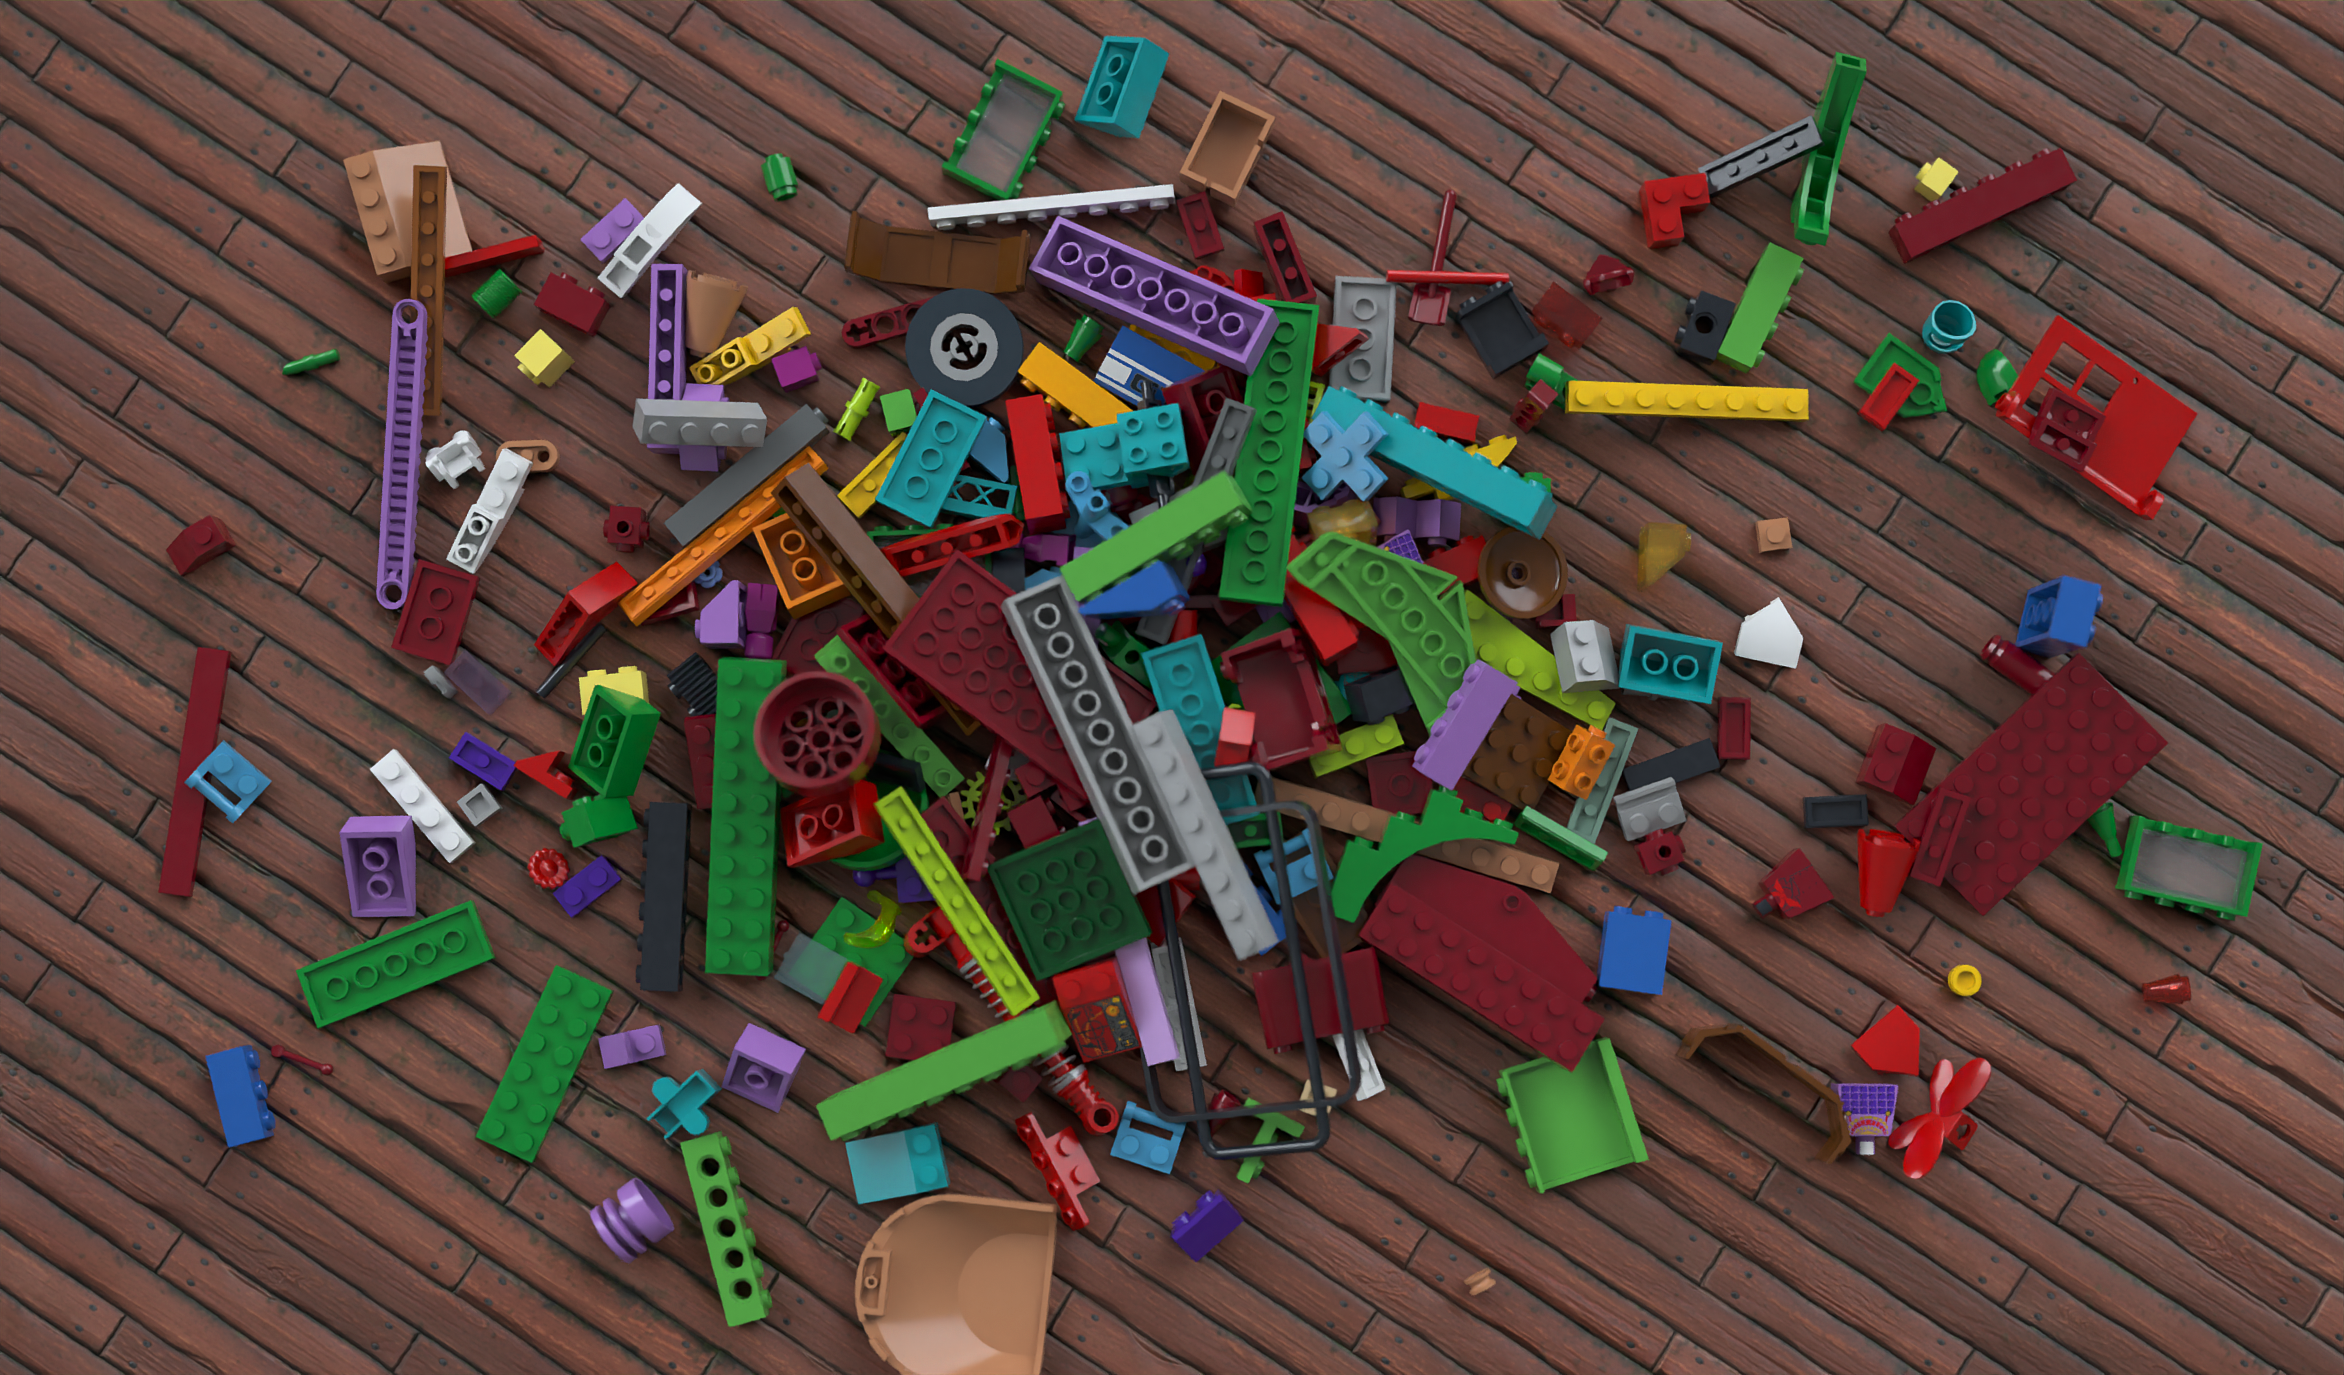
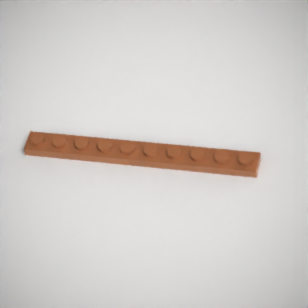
(1467, 852)

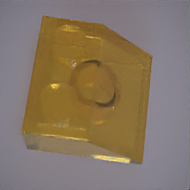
(1351, 519)
(1659, 550)

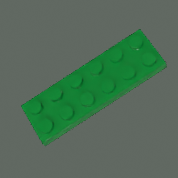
(395, 964)
(544, 1063)

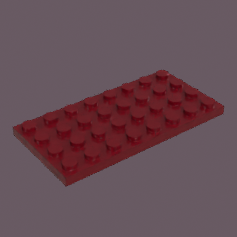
(970, 656)
(2038, 780)

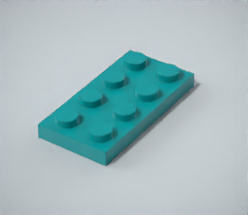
(931, 458)

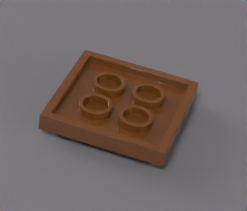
(1518, 754)

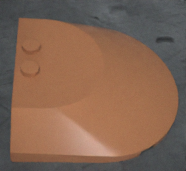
(960, 1286)

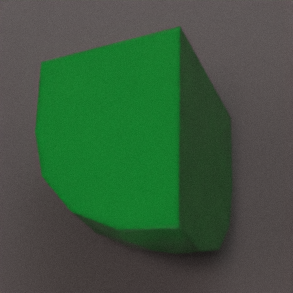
(1995, 376)

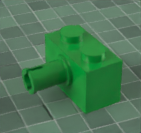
(597, 820)

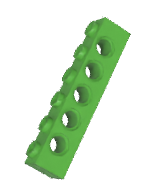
(894, 723)
(736, 1307)

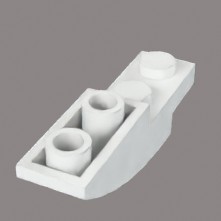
(649, 239)
(491, 512)

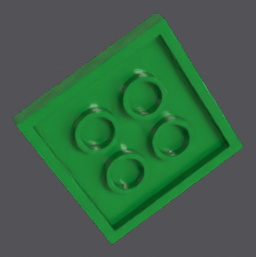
(886, 961)

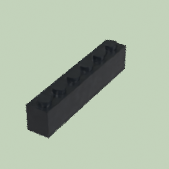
(665, 896)

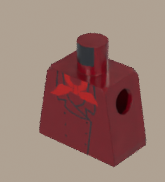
(1791, 887)

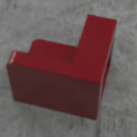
(1562, 612)

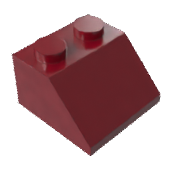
(1896, 763)

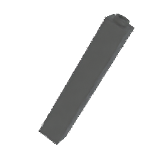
(747, 474)

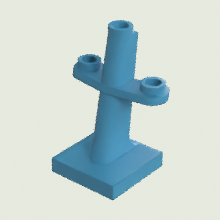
(1089, 519)

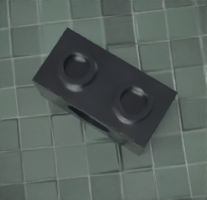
(1716, 314)

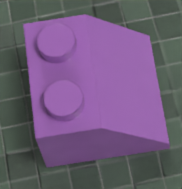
(724, 619)
(763, 1067)

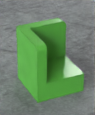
(899, 411)

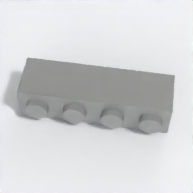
(699, 423)

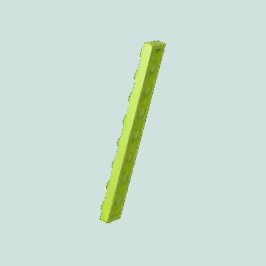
(956, 901)

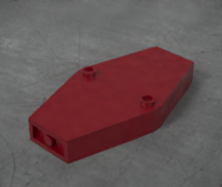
(1500, 917)

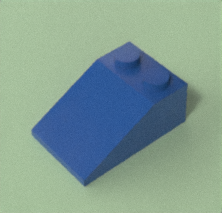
(1148, 593)

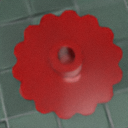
(548, 868)

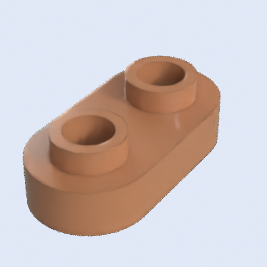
(531, 451)

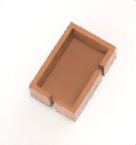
(1227, 148)

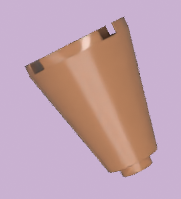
(709, 311)

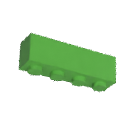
(1759, 307)

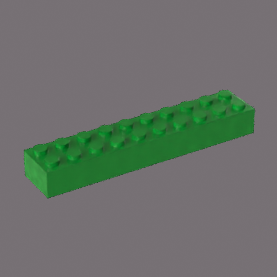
(742, 825)

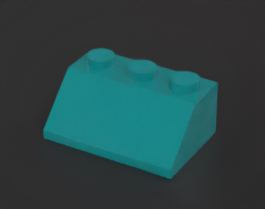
(1122, 86)
(1669, 663)

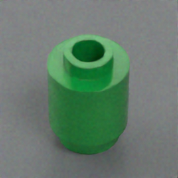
(780, 177)

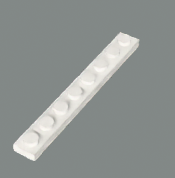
(1039, 207)

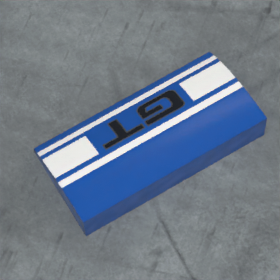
(1139, 360)

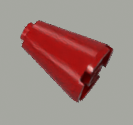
(1883, 868)

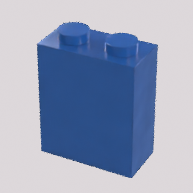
(1633, 951)

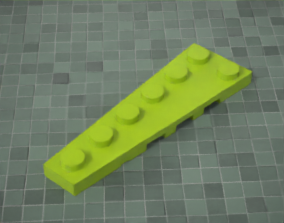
(1529, 664)

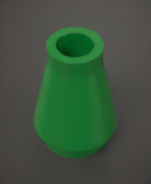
(1083, 337)

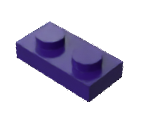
(484, 761)
(587, 886)

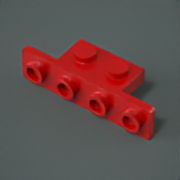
(1062, 1165)

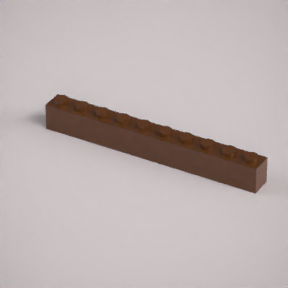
(853, 559)

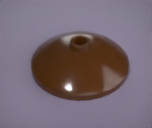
(1540, 570)

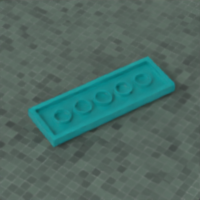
(1187, 684)

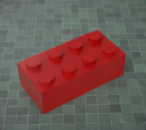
(1036, 466)

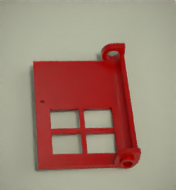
(2139, 426)

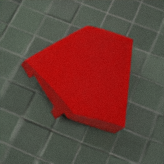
(1891, 1045)

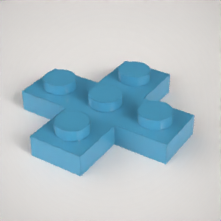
(1345, 456)

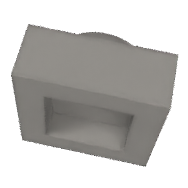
(479, 805)

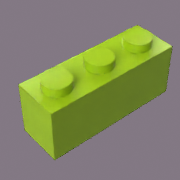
(1358, 746)

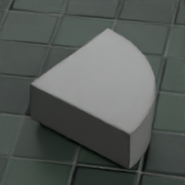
(436, 676)

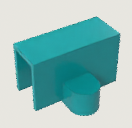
(684, 1103)

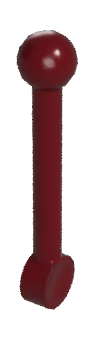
(782, 926)
(279, 1051)

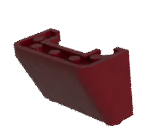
(1288, 697)
(1279, 1007)

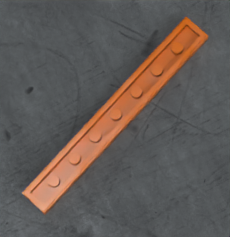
(712, 543)

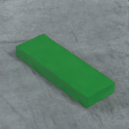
(1560, 838)

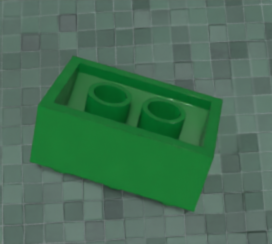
(614, 741)

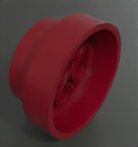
(811, 698)

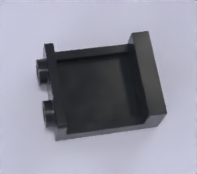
(1500, 329)

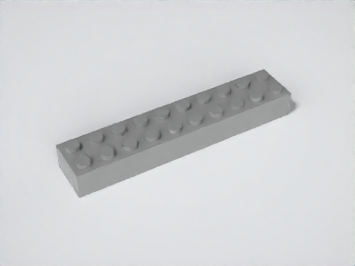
(1097, 734)

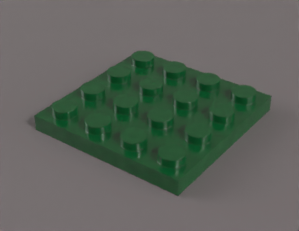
(1068, 899)

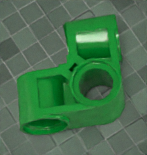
(1551, 374)

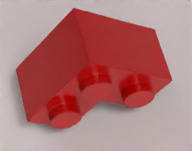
(1665, 202)

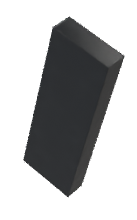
(1678, 764)

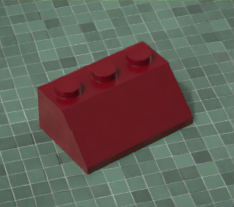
(1200, 405)

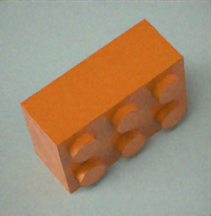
(798, 568)

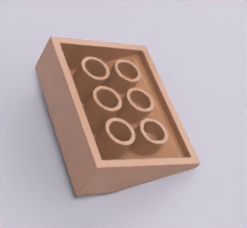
(384, 200)

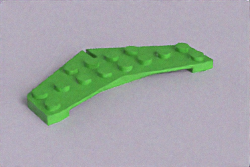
(1401, 604)

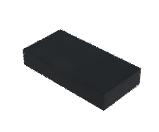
(897, 772)
(1835, 811)

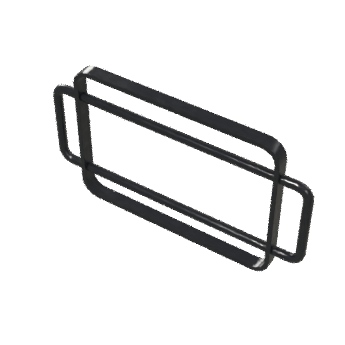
(1319, 1101)

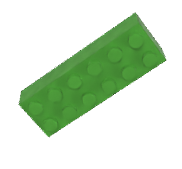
(1159, 537)

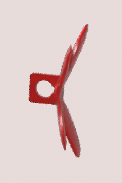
(1948, 1097)

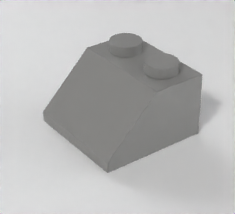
(1584, 657)

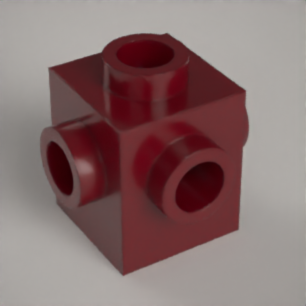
(622, 518)
(1649, 852)

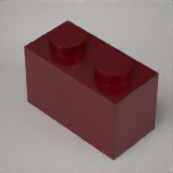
(572, 304)

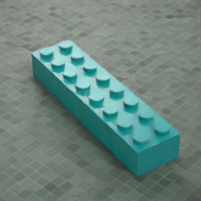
(1448, 465)

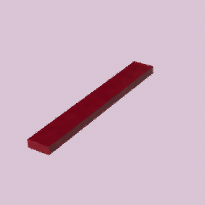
(198, 743)

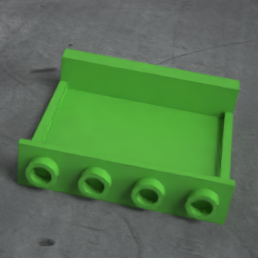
(1571, 1120)

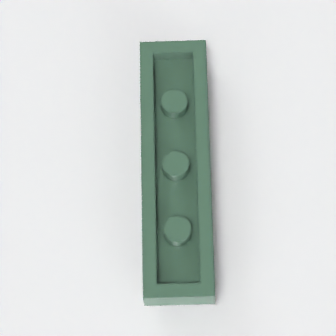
(1590, 813)

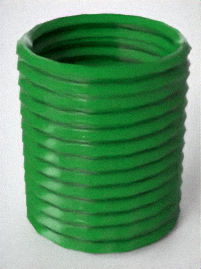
(496, 293)

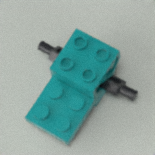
(1136, 451)

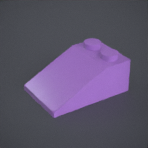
(380, 865)

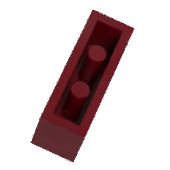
(1284, 259)

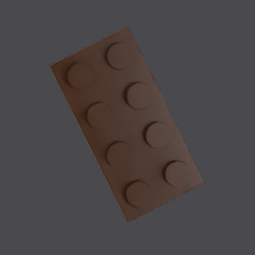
(1309, 912)

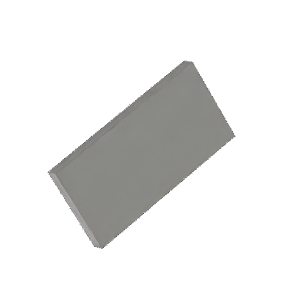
(1371, 309)

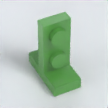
(1252, 1166)

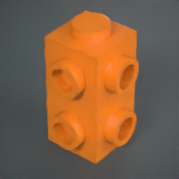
(1581, 761)

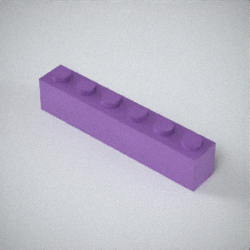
(667, 339)

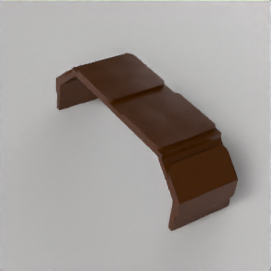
(936, 258)
(1837, 1118)

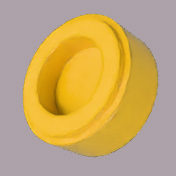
(1964, 980)

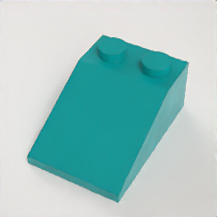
(898, 1163)

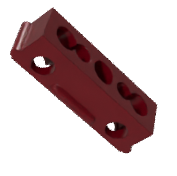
(1530, 409)

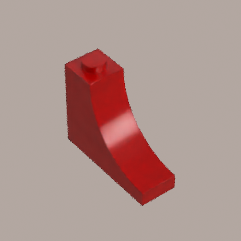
(583, 610)

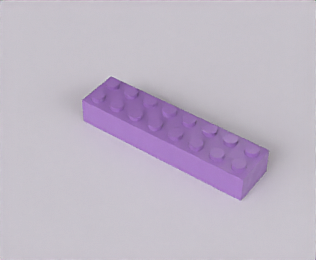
(1154, 295)

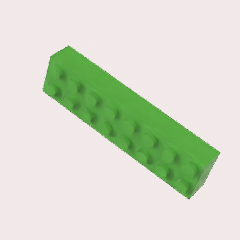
(946, 1069)

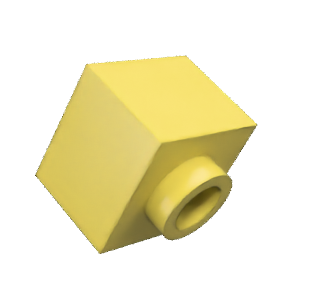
(1935, 179)

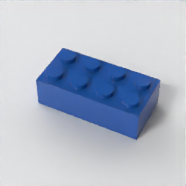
(2059, 617)

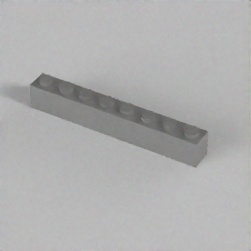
(1205, 833)

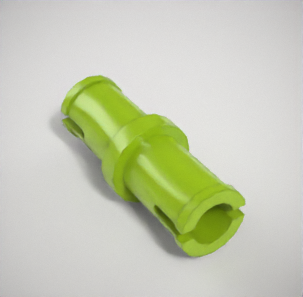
(856, 409)

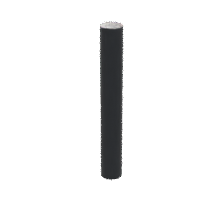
(571, 660)

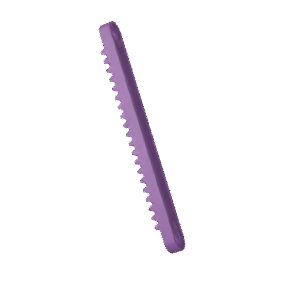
(402, 453)

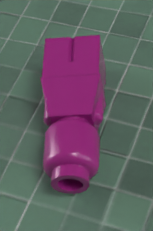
(1048, 547)
(761, 619)

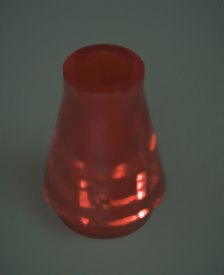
(2171, 989)

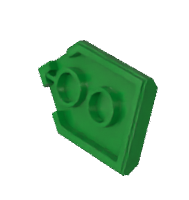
(1925, 397)

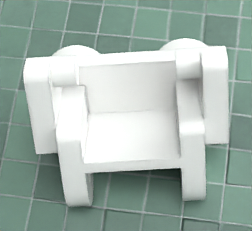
(454, 458)

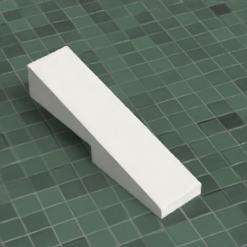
(1164, 976)

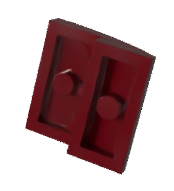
(2066, 429)

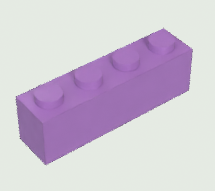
(1464, 724)

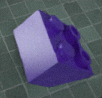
(1205, 1225)

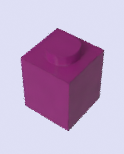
(797, 368)

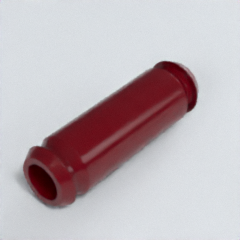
(2015, 664)

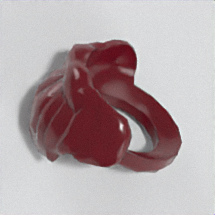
(1607, 274)

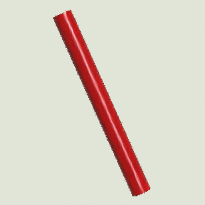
(1446, 277)

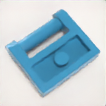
(233, 772)
(1301, 872)
(1145, 1147)

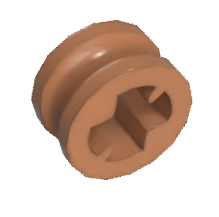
(1480, 1281)

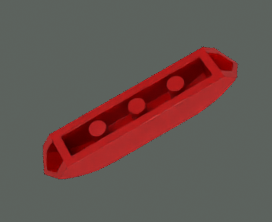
(937, 547)

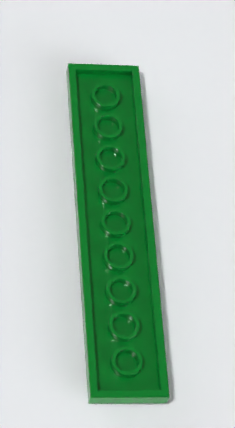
(1271, 459)

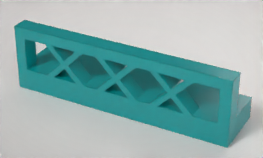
(973, 509)

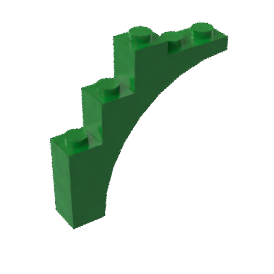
(1820, 167)
(1440, 822)

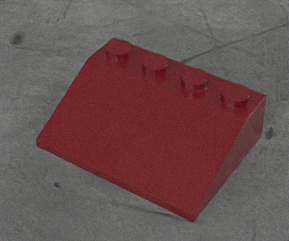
(905, 688)

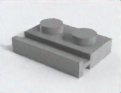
(1649, 808)

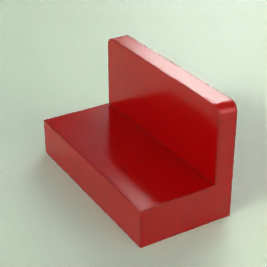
(1447, 423)
(850, 997)

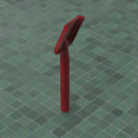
(1429, 300)

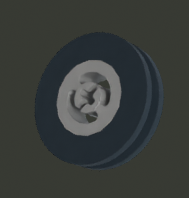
(996, 330)

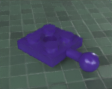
(909, 883)

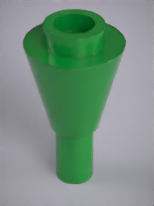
(2104, 824)

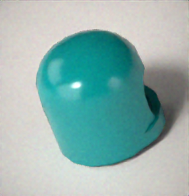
(1955, 320)

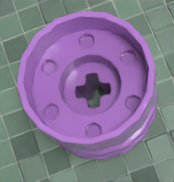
(626, 1224)

